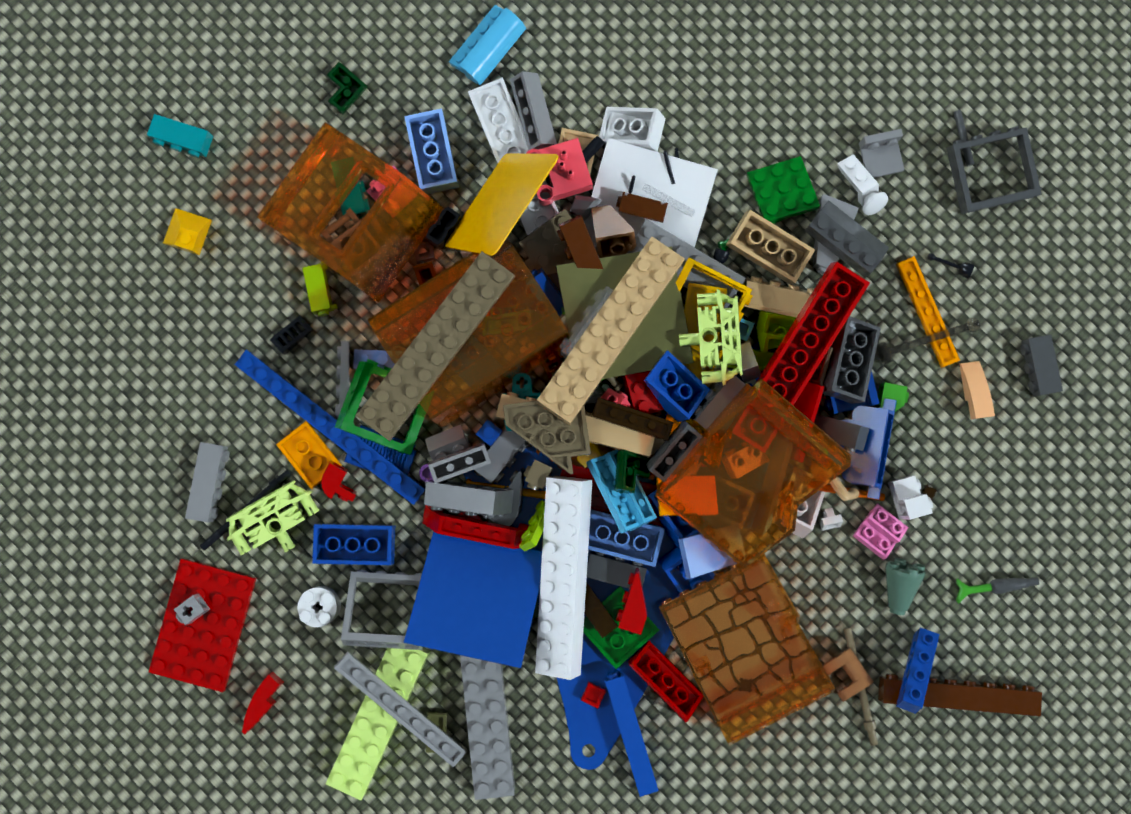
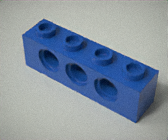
(917, 670)

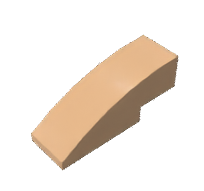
(976, 390)

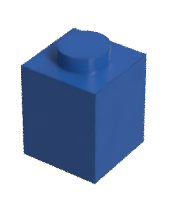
(489, 432)

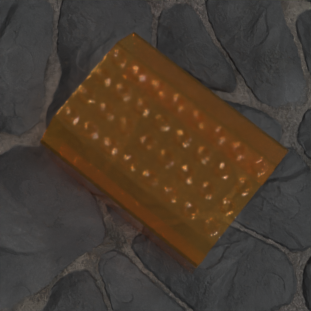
(510, 339)

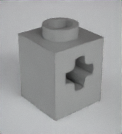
(199, 608)

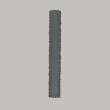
(963, 135)

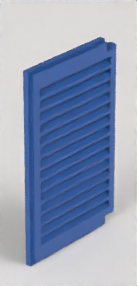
(399, 459)

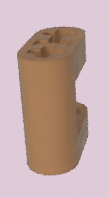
(854, 670)

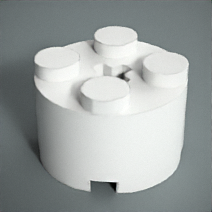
(311, 614)

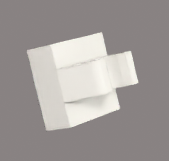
(830, 520)

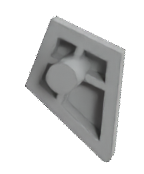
(583, 204)

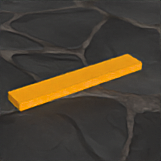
(927, 310)

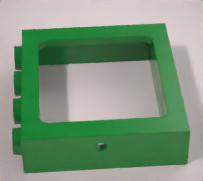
(352, 402)

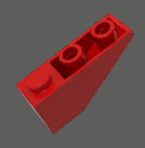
(634, 611)

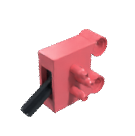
(570, 172)

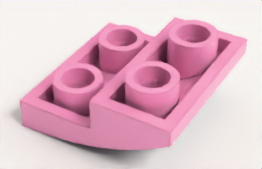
(880, 531)

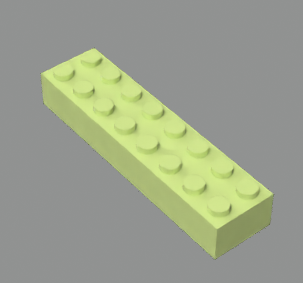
(373, 725)

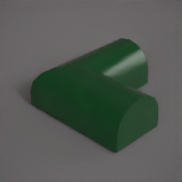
(350, 88)
(627, 468)

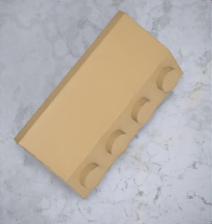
(776, 297)

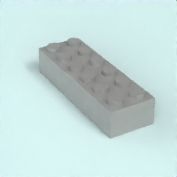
(687, 251)

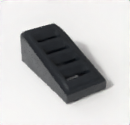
(287, 329)

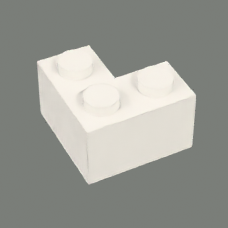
(908, 499)

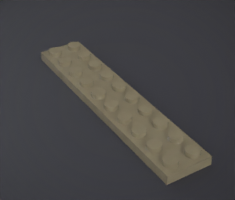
(435, 346)

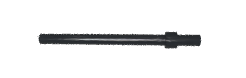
(274, 484)

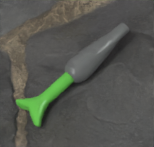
(997, 586)

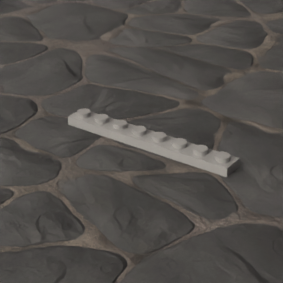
(400, 709)

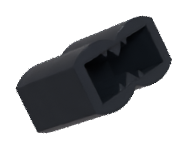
(443, 228)

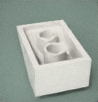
(633, 126)
(807, 514)

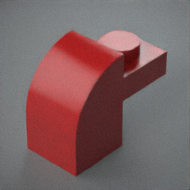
(332, 483)

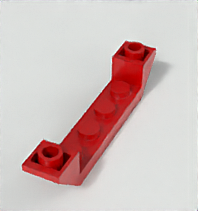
(473, 529)

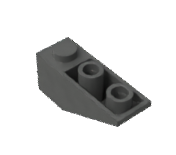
(518, 486)

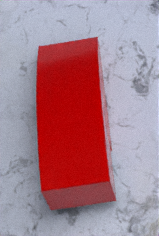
(261, 701)

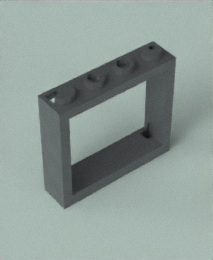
(960, 180)

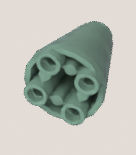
(902, 584)

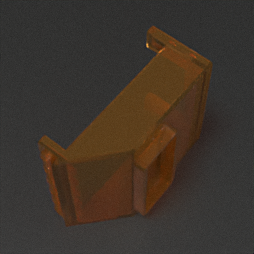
(319, 187)

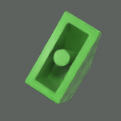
(894, 392)

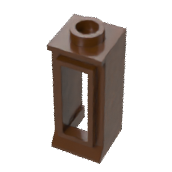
(642, 207)

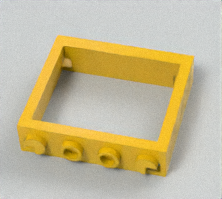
(744, 300)

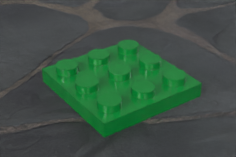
(783, 190)
(619, 643)

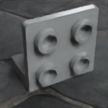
(882, 153)

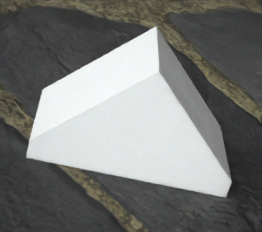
(749, 363)

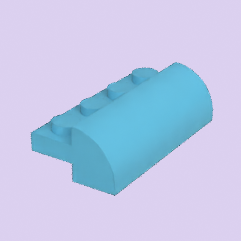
(488, 44)
(627, 509)

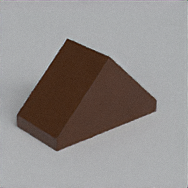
(424, 272)

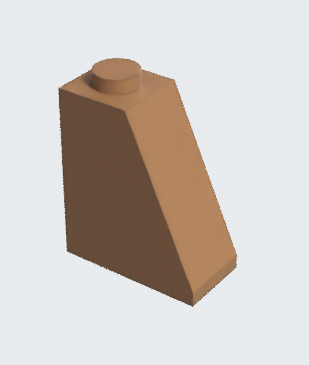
(612, 232)

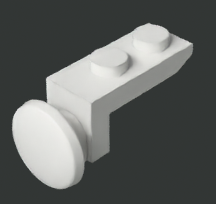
(864, 184)

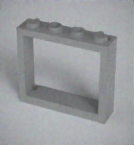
(375, 640)

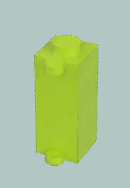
(318, 290)

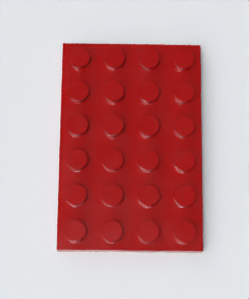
(207, 647)

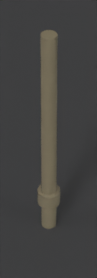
(869, 723)

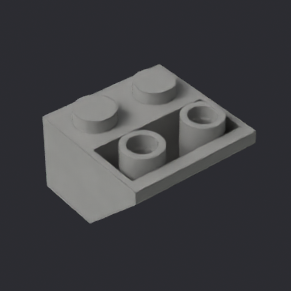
(447, 442)

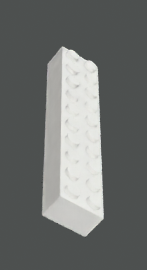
(563, 577)

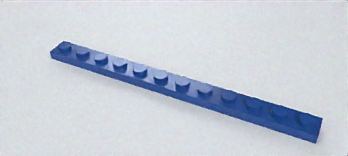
(326, 423)

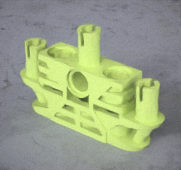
(730, 337)
(265, 507)

